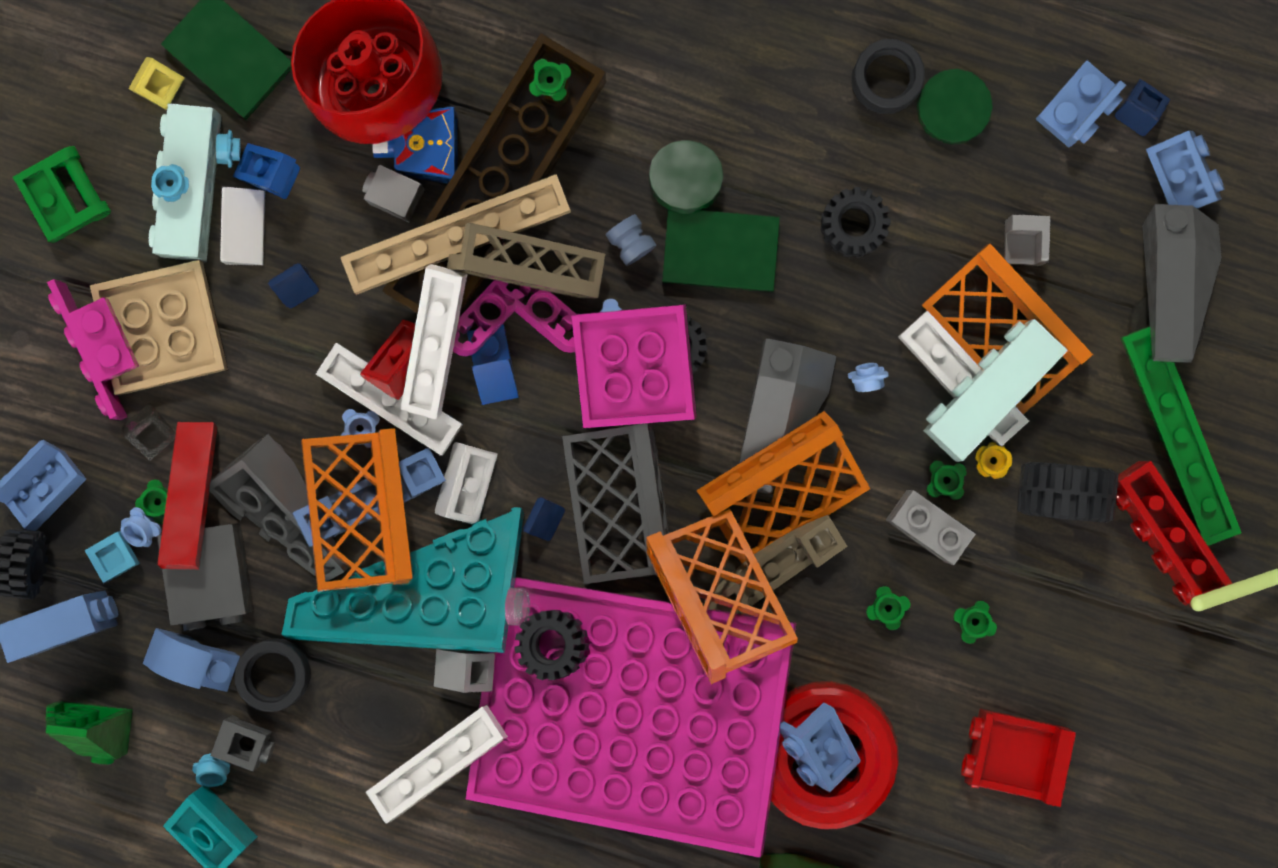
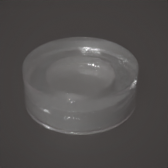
(517, 606)

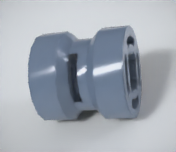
(630, 238)

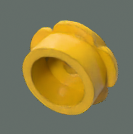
(996, 470)

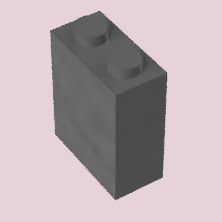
(217, 588)

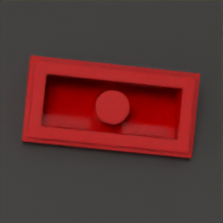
(390, 364)

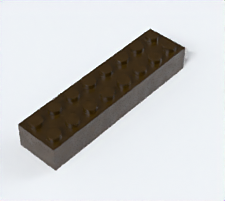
(512, 151)

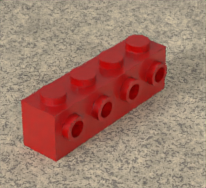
(1169, 532)

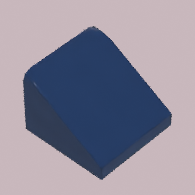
(1142, 108)
(294, 285)
(544, 519)

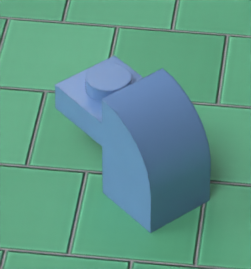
(189, 662)

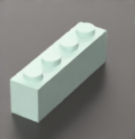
(190, 143)
(995, 389)

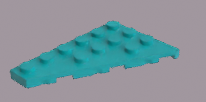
(448, 604)

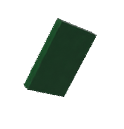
(228, 55)
(721, 250)

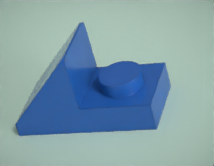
(267, 170)
(494, 369)

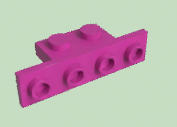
(100, 343)

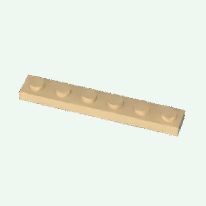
(438, 239)

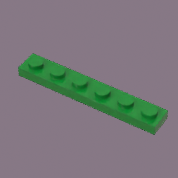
(1182, 440)

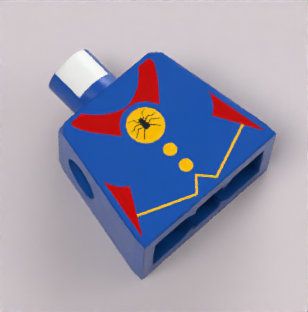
(427, 149)

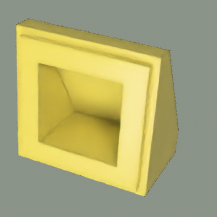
(156, 82)

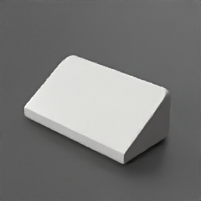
(242, 226)
(465, 483)

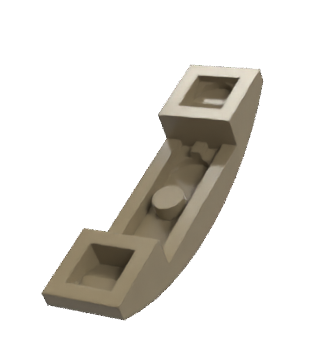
(785, 558)

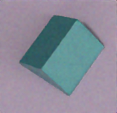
(209, 829)

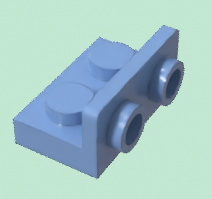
(1079, 104)
(1184, 170)
(820, 748)

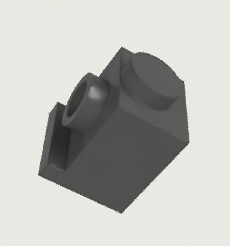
(230, 745)

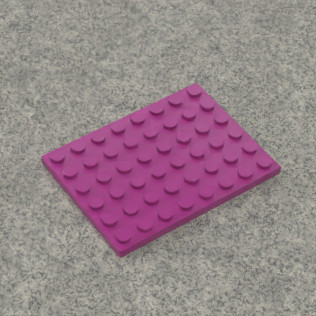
(639, 727)

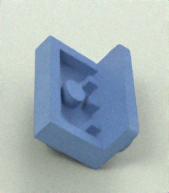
(39, 484)

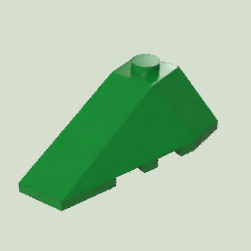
(90, 729)

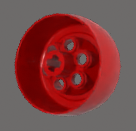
(345, 46)
(856, 795)

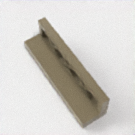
(521, 274)

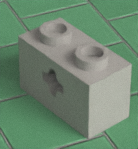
(930, 527)

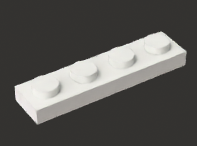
(433, 341)
(951, 365)
(343, 371)
(436, 764)

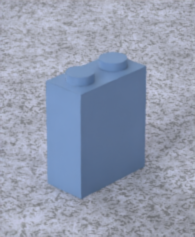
(57, 625)

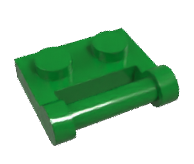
(50, 200)

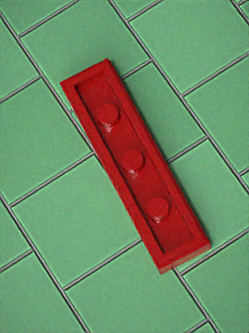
(187, 495)

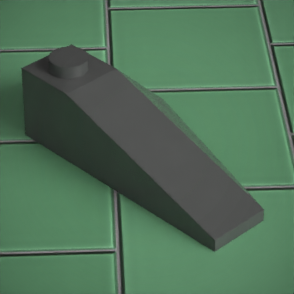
(1180, 275)
(786, 394)
(267, 490)

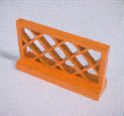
(1024, 300)
(776, 462)
(390, 509)
(694, 615)

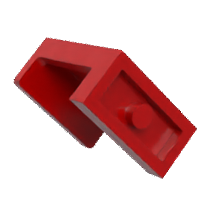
(1018, 756)

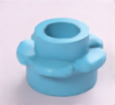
(227, 149)
(160, 179)
(211, 771)

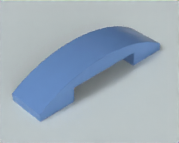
(417, 475)

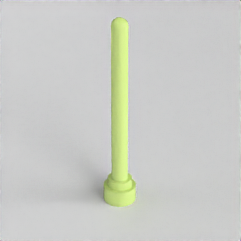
(1235, 590)

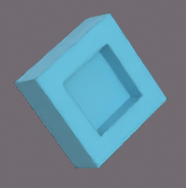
(112, 557)

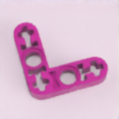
(508, 303)

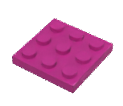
(634, 366)

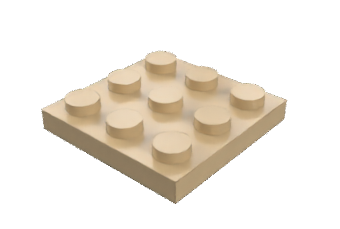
(167, 325)

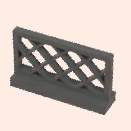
(649, 491)

